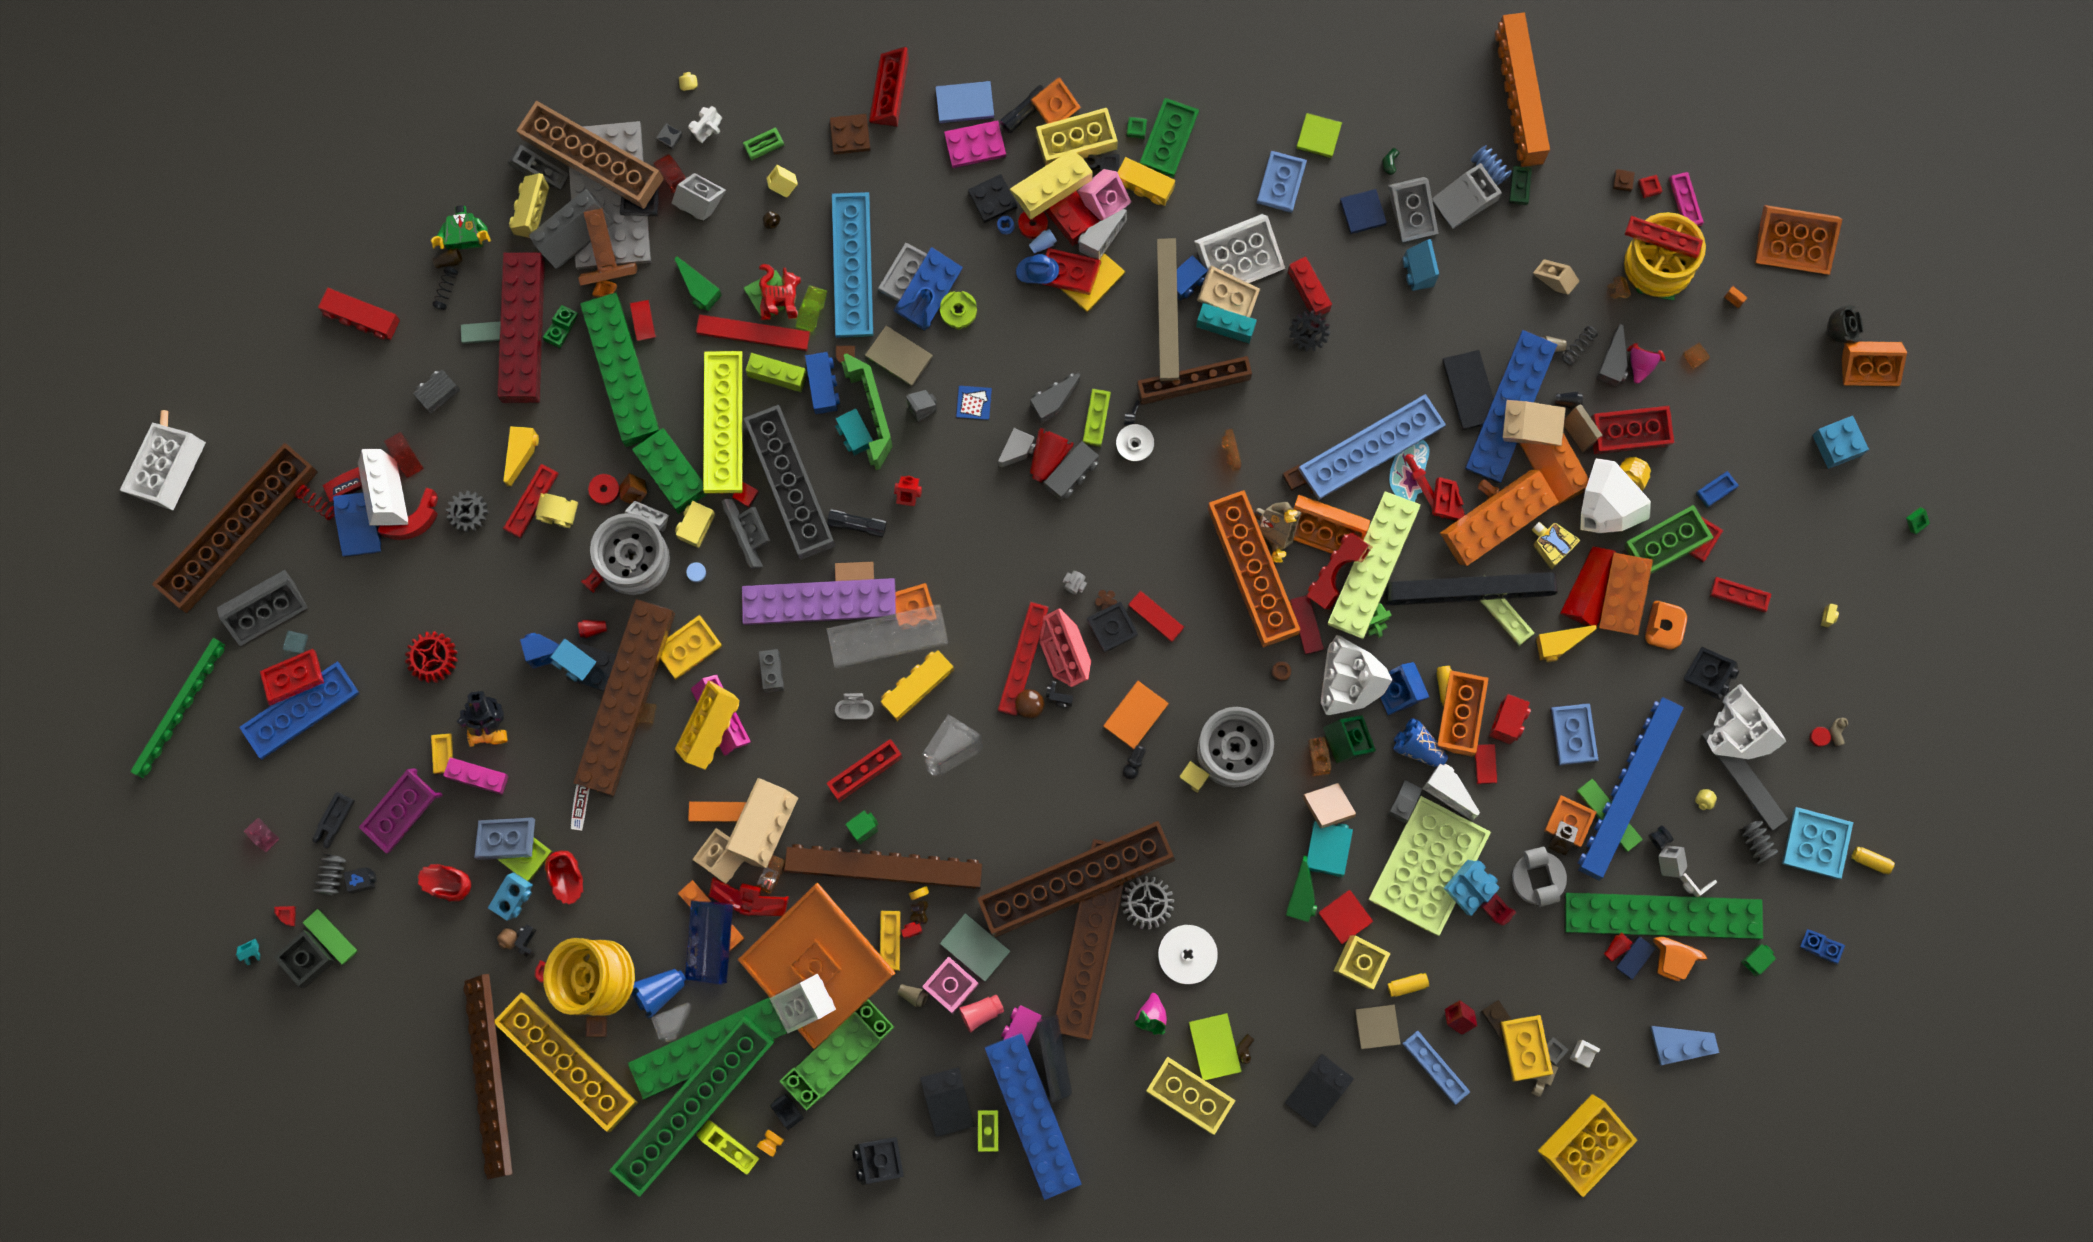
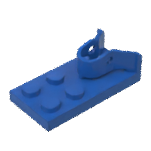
(927, 289)

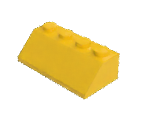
(707, 725)

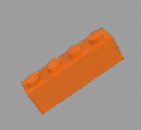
(1559, 468)
(1326, 525)
(1462, 713)

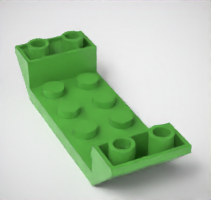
(858, 371)
(837, 1055)

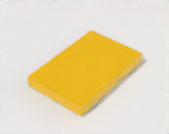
(1106, 278)
(689, 647)
(1526, 1048)

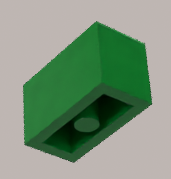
(862, 826)

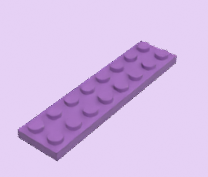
(818, 601)

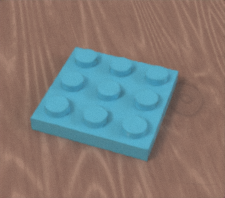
(1817, 843)

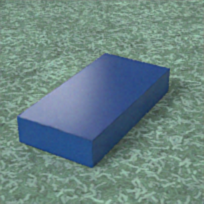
(1717, 489)

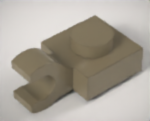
(1542, 1081)

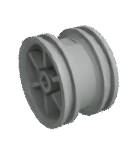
(623, 528)
(1254, 729)

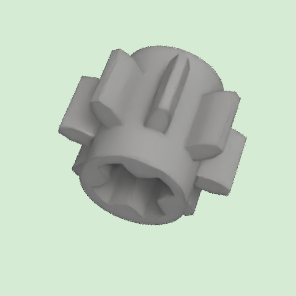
(1074, 582)

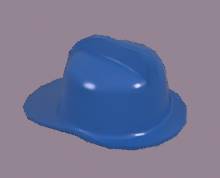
(1037, 269)

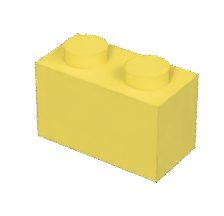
(695, 524)

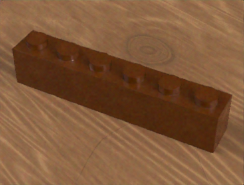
(1195, 380)

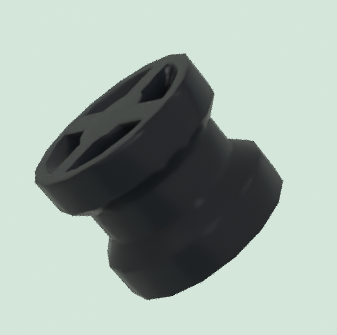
(1661, 837)

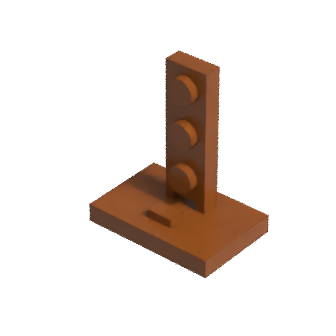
(603, 251)

